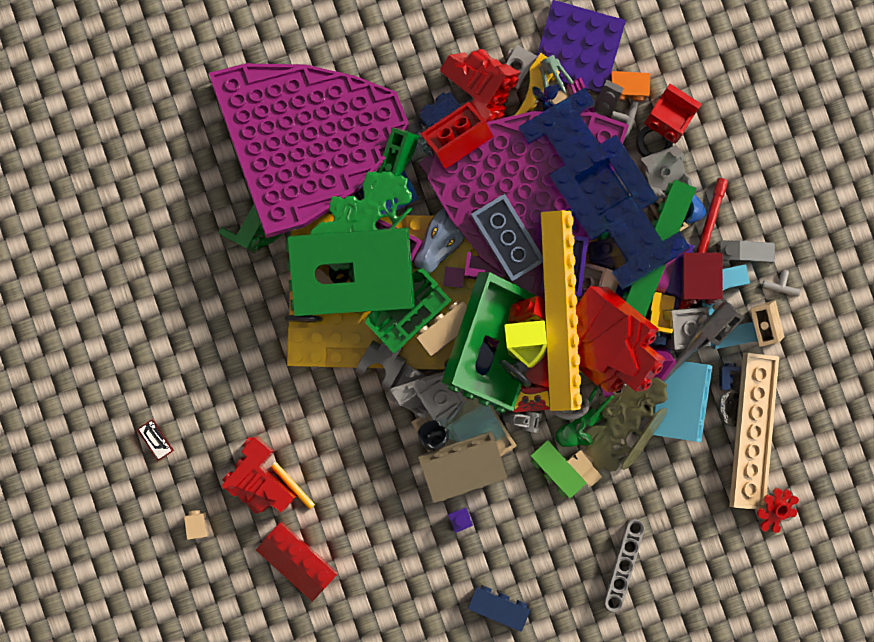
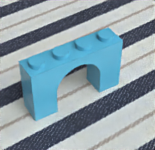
(741, 333)

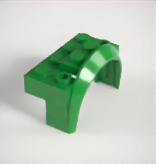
(249, 233)

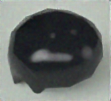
(433, 435)

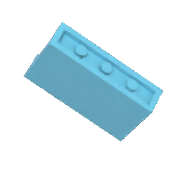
(685, 402)

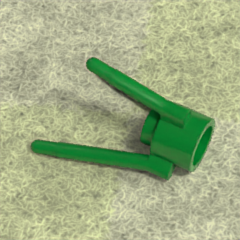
(593, 416)

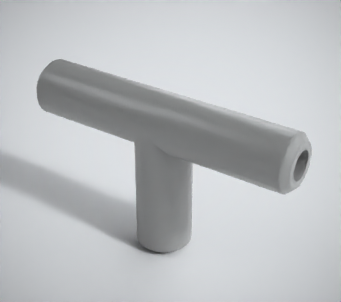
(628, 119)
(781, 286)

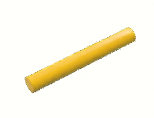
(292, 485)

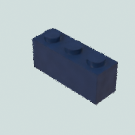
(499, 607)

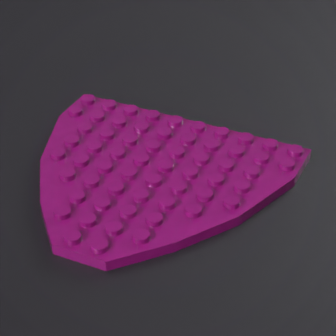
(303, 136)
(521, 173)

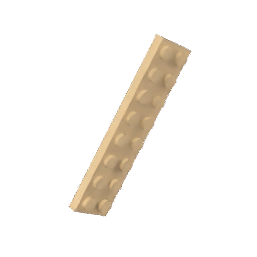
(754, 431)

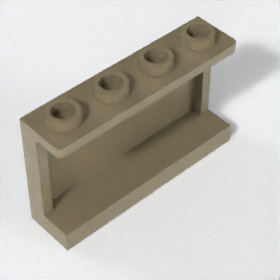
(462, 467)

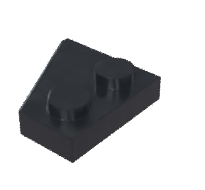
(606, 253)

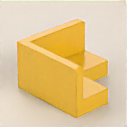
(656, 317)

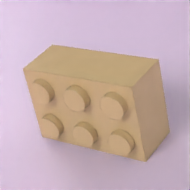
(443, 330)

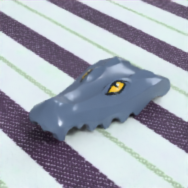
(439, 242)

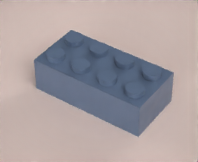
(507, 238)

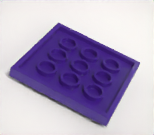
(582, 42)

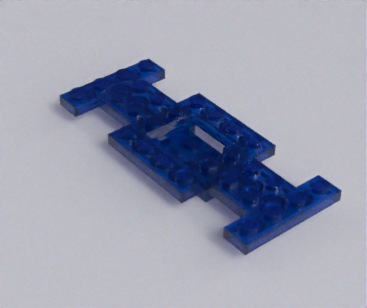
(597, 193)

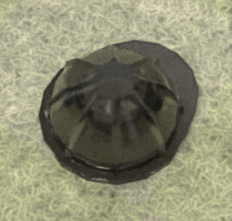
(729, 407)

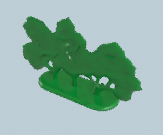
(362, 214)

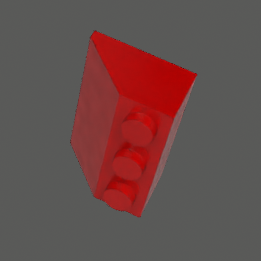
(457, 135)

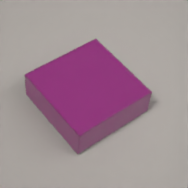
(453, 277)

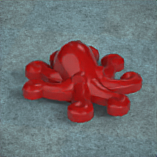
(777, 509)

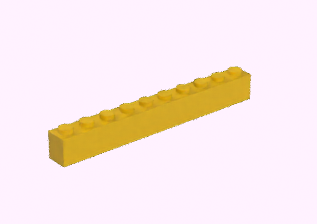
(561, 310)

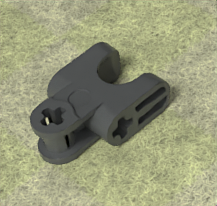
(383, 355)

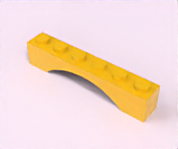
(535, 80)

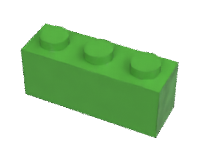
(557, 470)

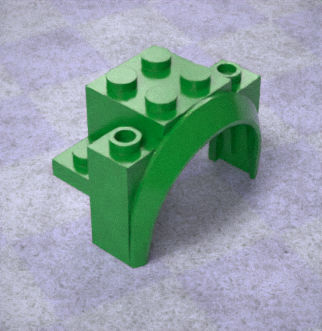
(401, 325)

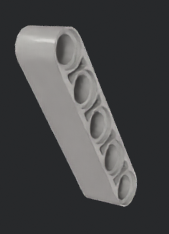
(626, 574)

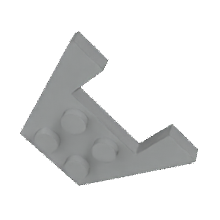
(434, 395)

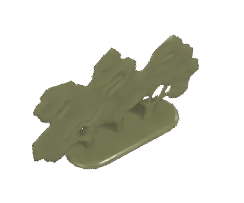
(622, 417)

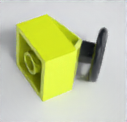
(527, 345)

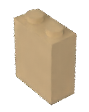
(767, 323)

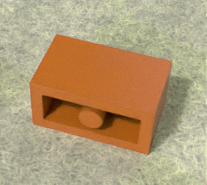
(635, 84)

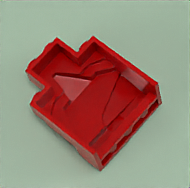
(615, 342)

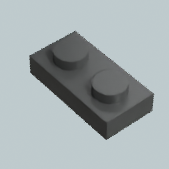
(608, 97)

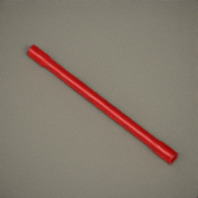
(718, 194)

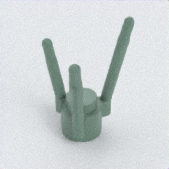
(550, 66)

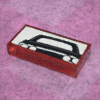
(155, 440)

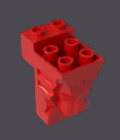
(483, 79)
(254, 482)

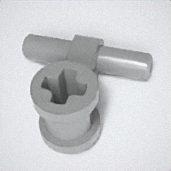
(528, 421)

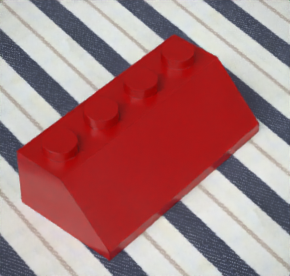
(296, 561)

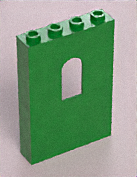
(380, 271)
(485, 315)

